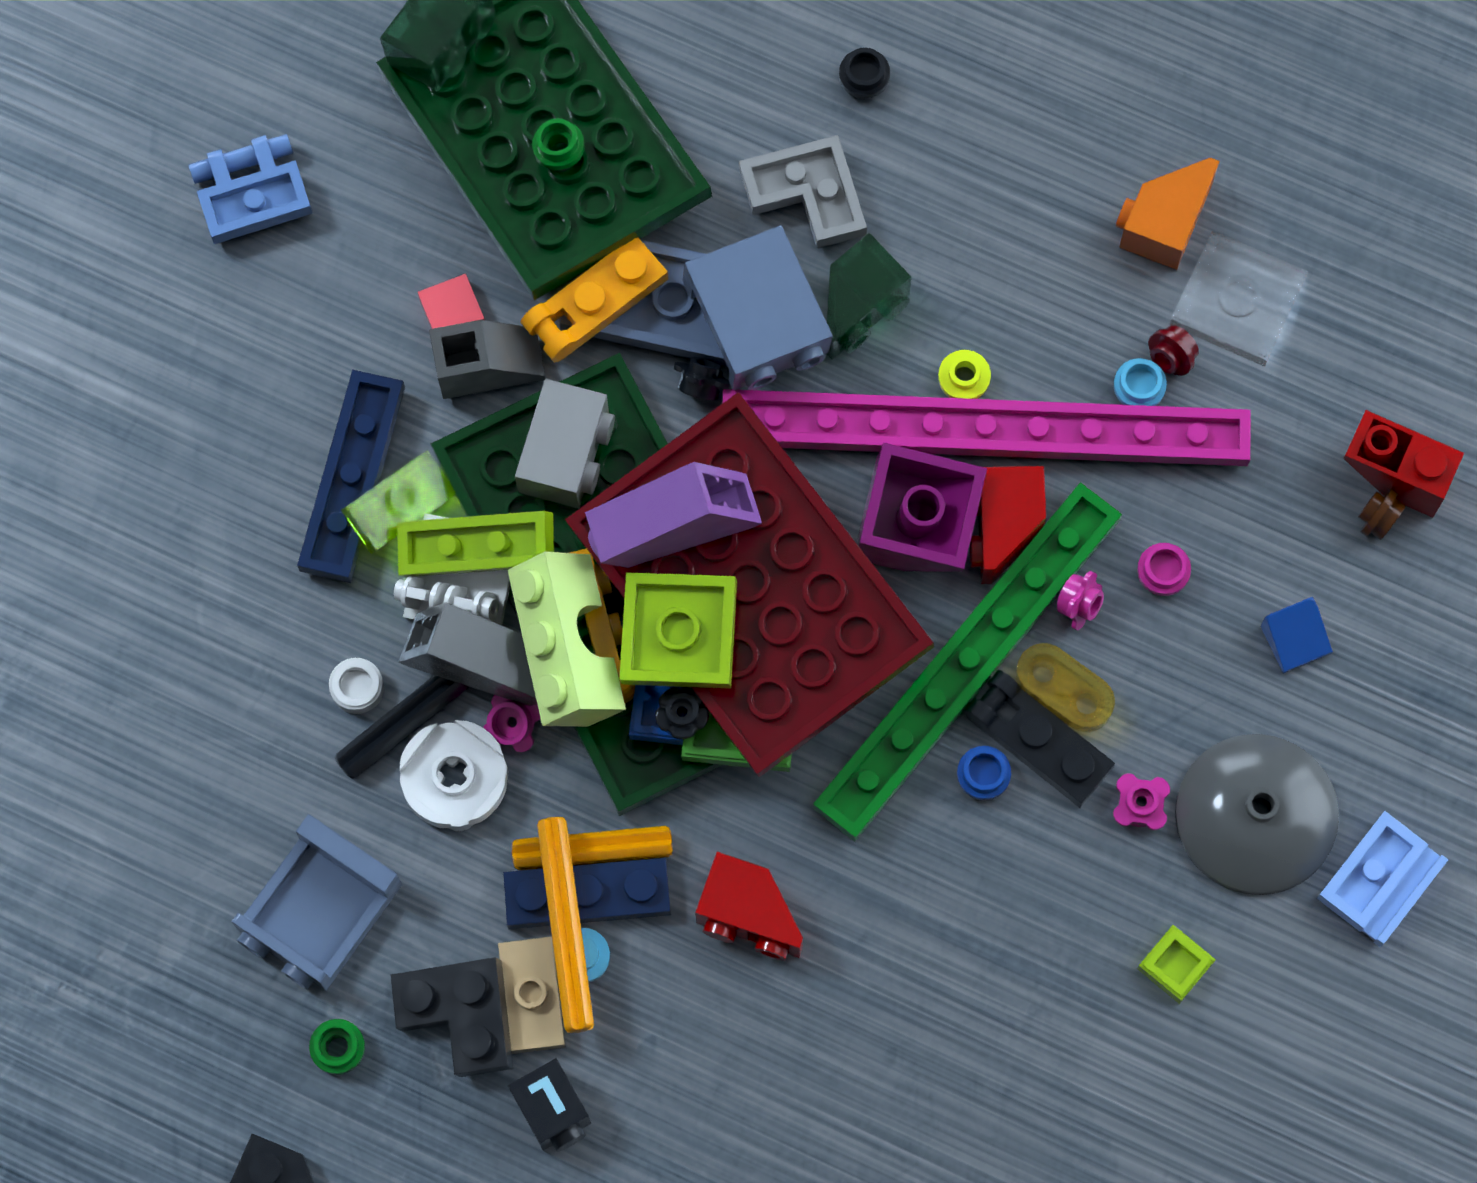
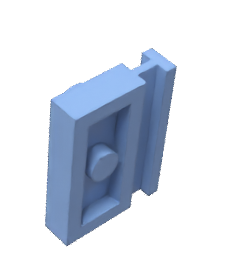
(1382, 879)

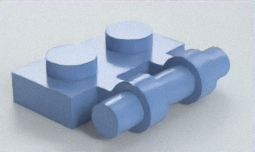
(253, 200)

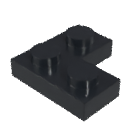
(469, 1000)

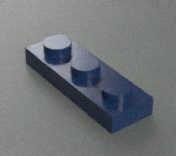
(602, 893)

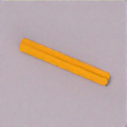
(565, 925)

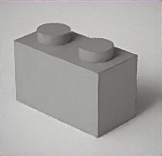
(563, 444)

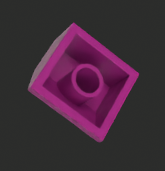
(920, 511)

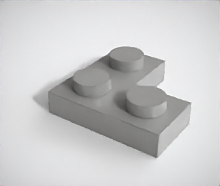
(811, 175)

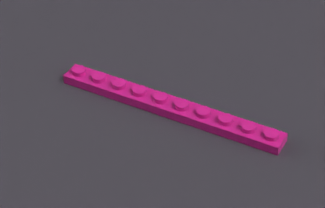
(1004, 427)

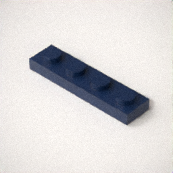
(349, 472)

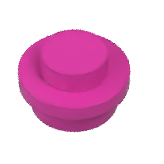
(1164, 569)

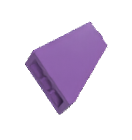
(672, 515)

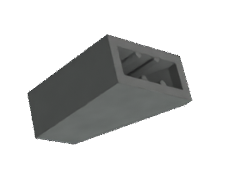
(470, 652)

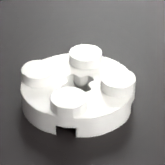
(449, 744)

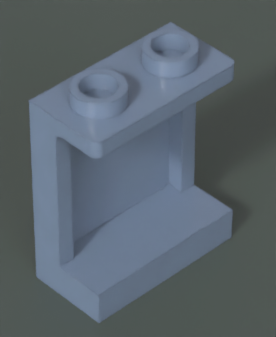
(759, 308)
(317, 906)

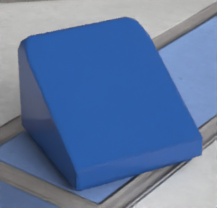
(1296, 635)

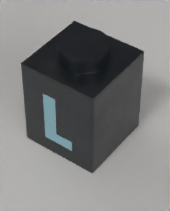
(551, 1106)

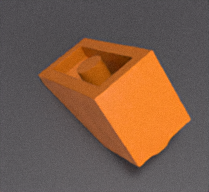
(1166, 213)

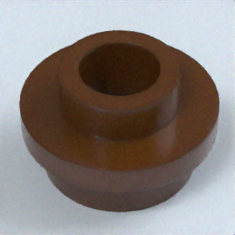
(1381, 514)

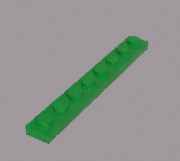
(966, 662)

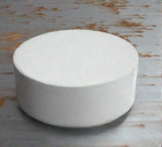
(356, 685)

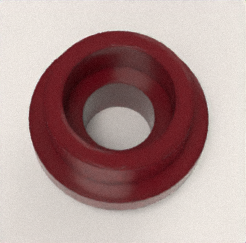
(1173, 350)

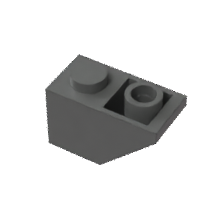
(484, 357)

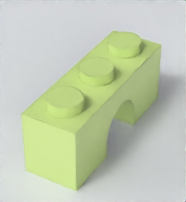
(567, 678)

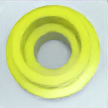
(968, 389)

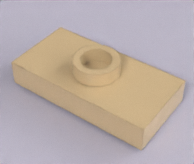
(532, 995)

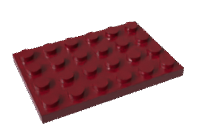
(810, 606)

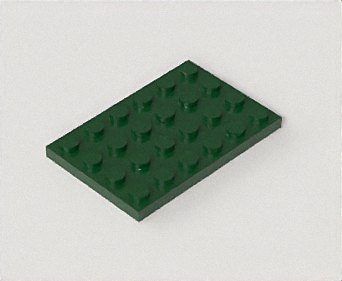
(538, 67)

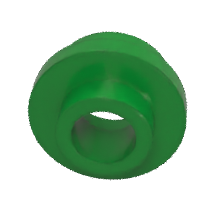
(555, 132)
(325, 1034)

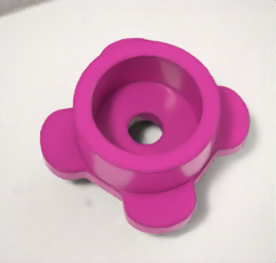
(1080, 599)
(497, 723)
(1128, 810)

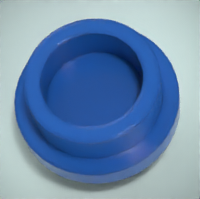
(984, 773)

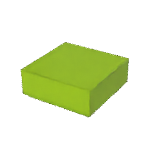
(1176, 964)

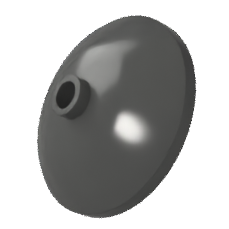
(1248, 848)

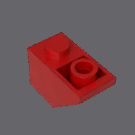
(1403, 461)
(1009, 517)
(747, 904)

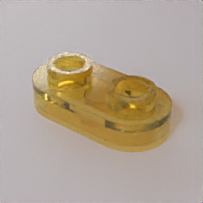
(1069, 684)

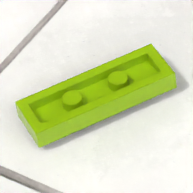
(472, 543)

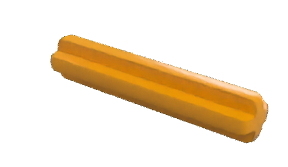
(600, 847)

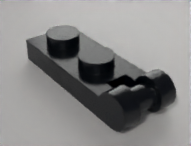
(1040, 739)

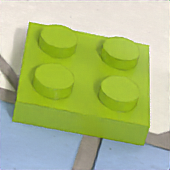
(678, 630)

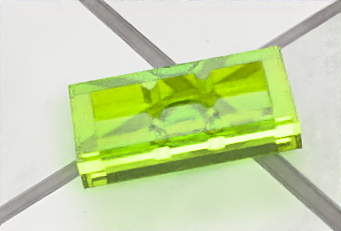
(400, 497)

